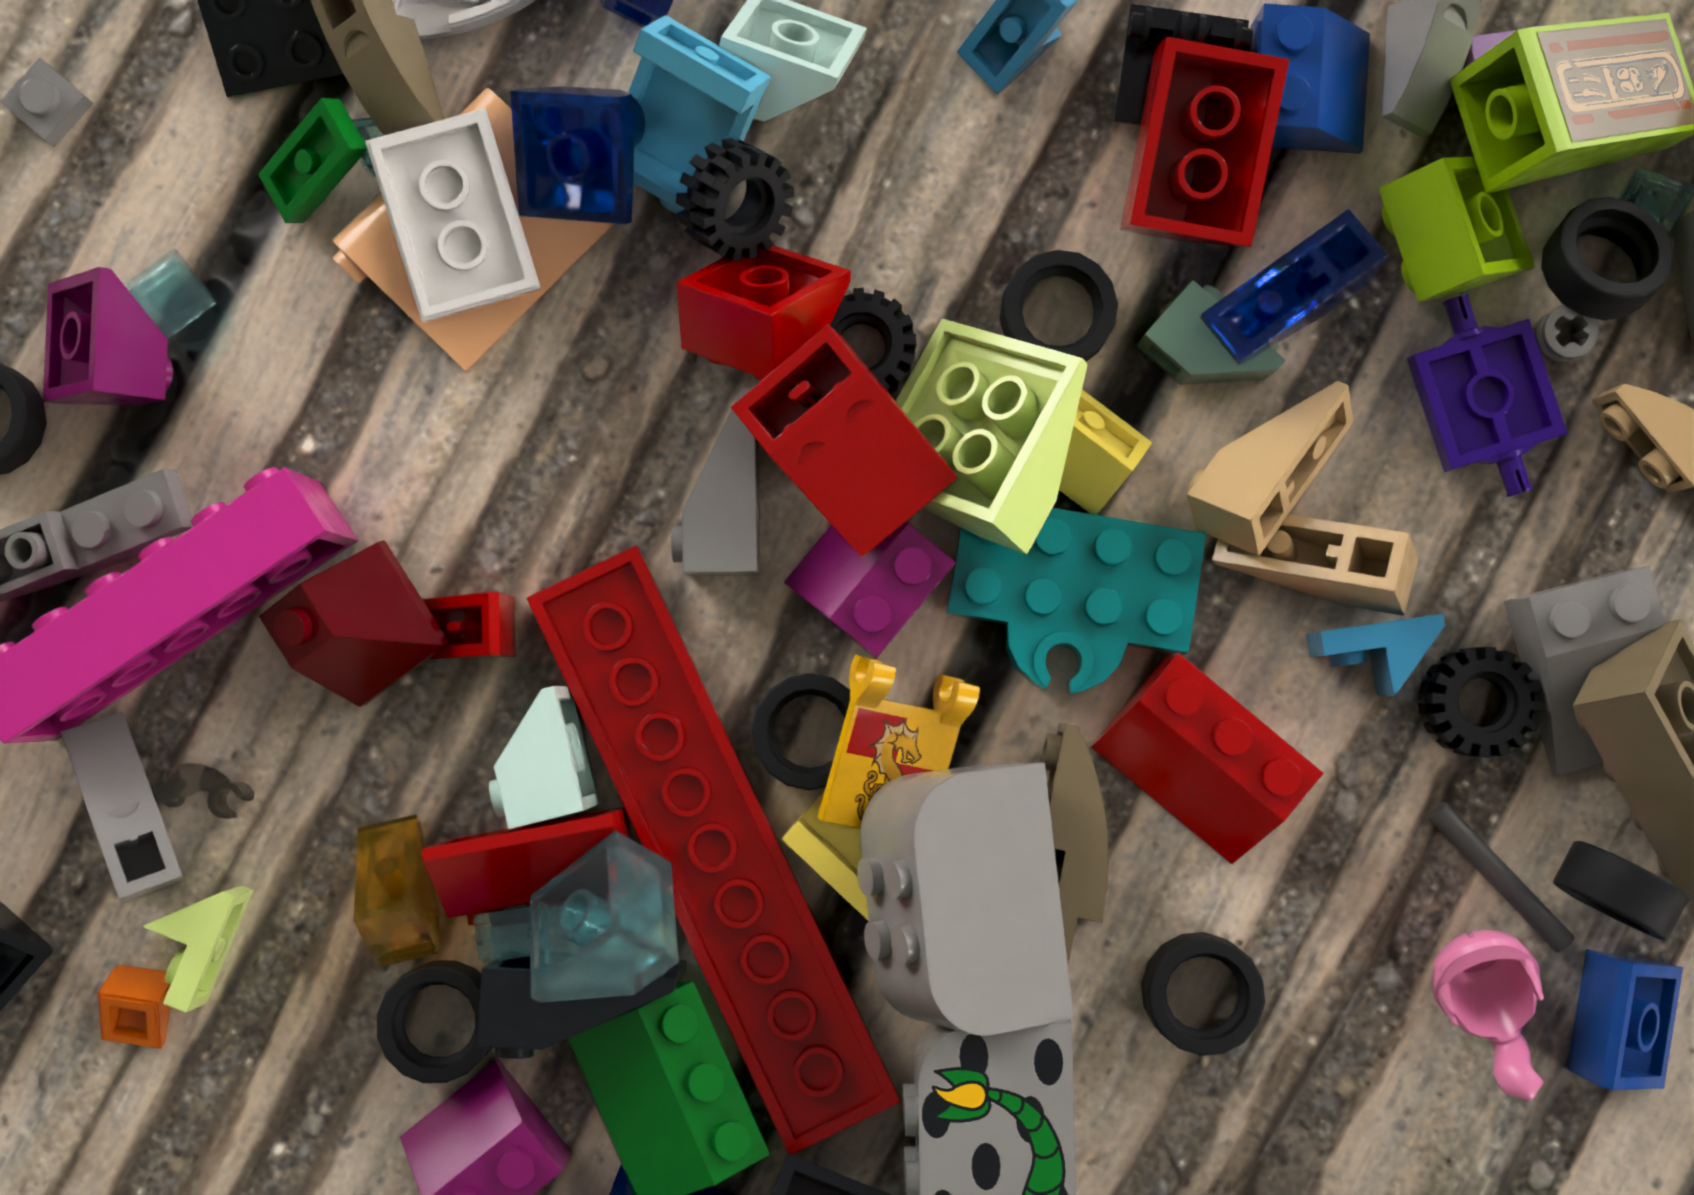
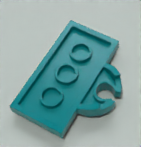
(1083, 588)

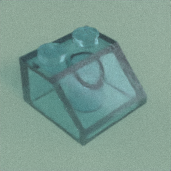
(603, 924)

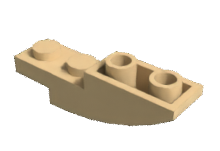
(1655, 430)

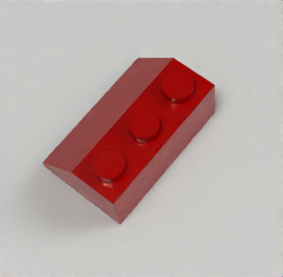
(1204, 143)
(1206, 758)
(510, 865)

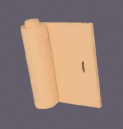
(554, 245)

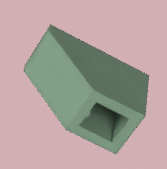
(1191, 352)

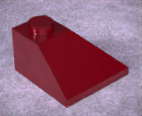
(356, 626)

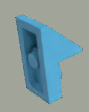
(1013, 38)
(1393, 648)

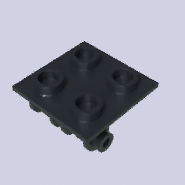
(1148, 28)
(266, 43)

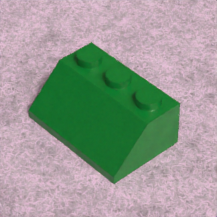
(668, 1096)

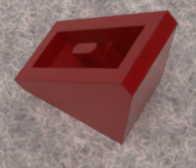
(475, 625)

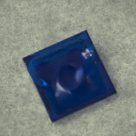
(576, 152)

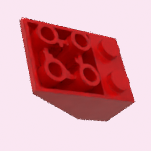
(844, 441)

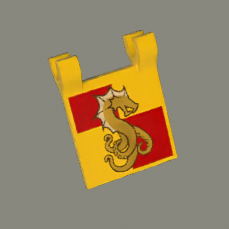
(889, 737)

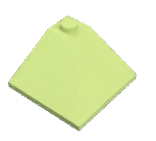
(1000, 422)

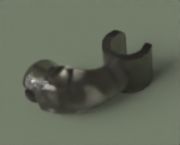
(192, 778)

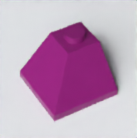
(102, 344)

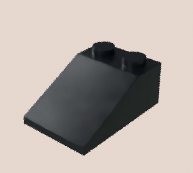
(520, 1024)

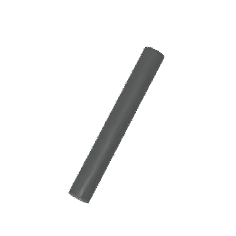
(1501, 877)

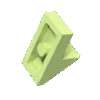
(208, 933)

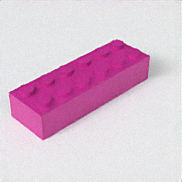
(167, 604)

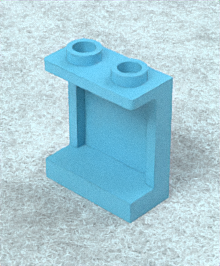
(689, 99)

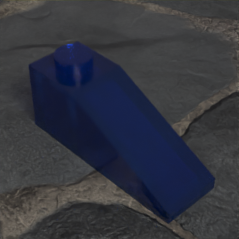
(1296, 288)

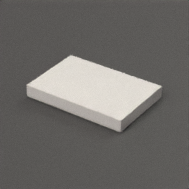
(453, 215)

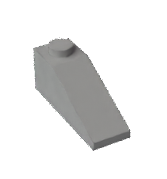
(723, 508)

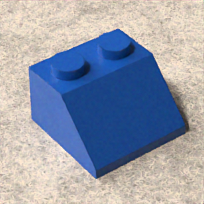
(1324, 78)

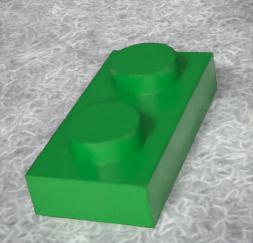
(312, 160)

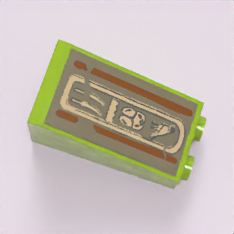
(1574, 98)

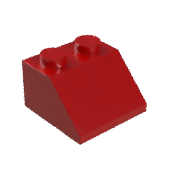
(758, 308)

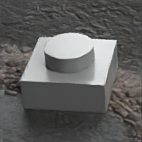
(46, 102)

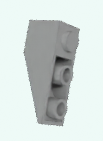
(122, 808)

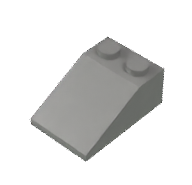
(1568, 634)

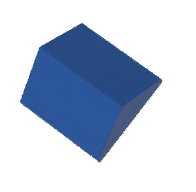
(1624, 1021)

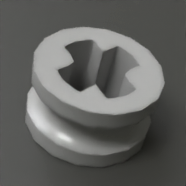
(1545, 335)

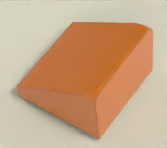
(134, 1007)

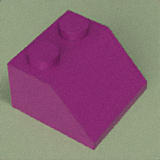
(871, 594)
(485, 1141)

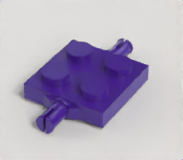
(1487, 395)

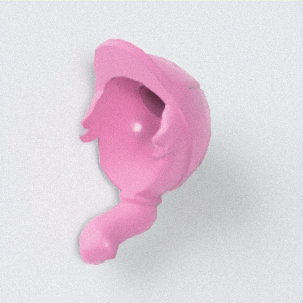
(1491, 991)

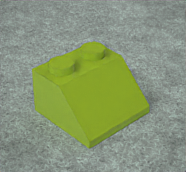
(1453, 230)

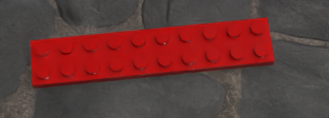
(726, 862)

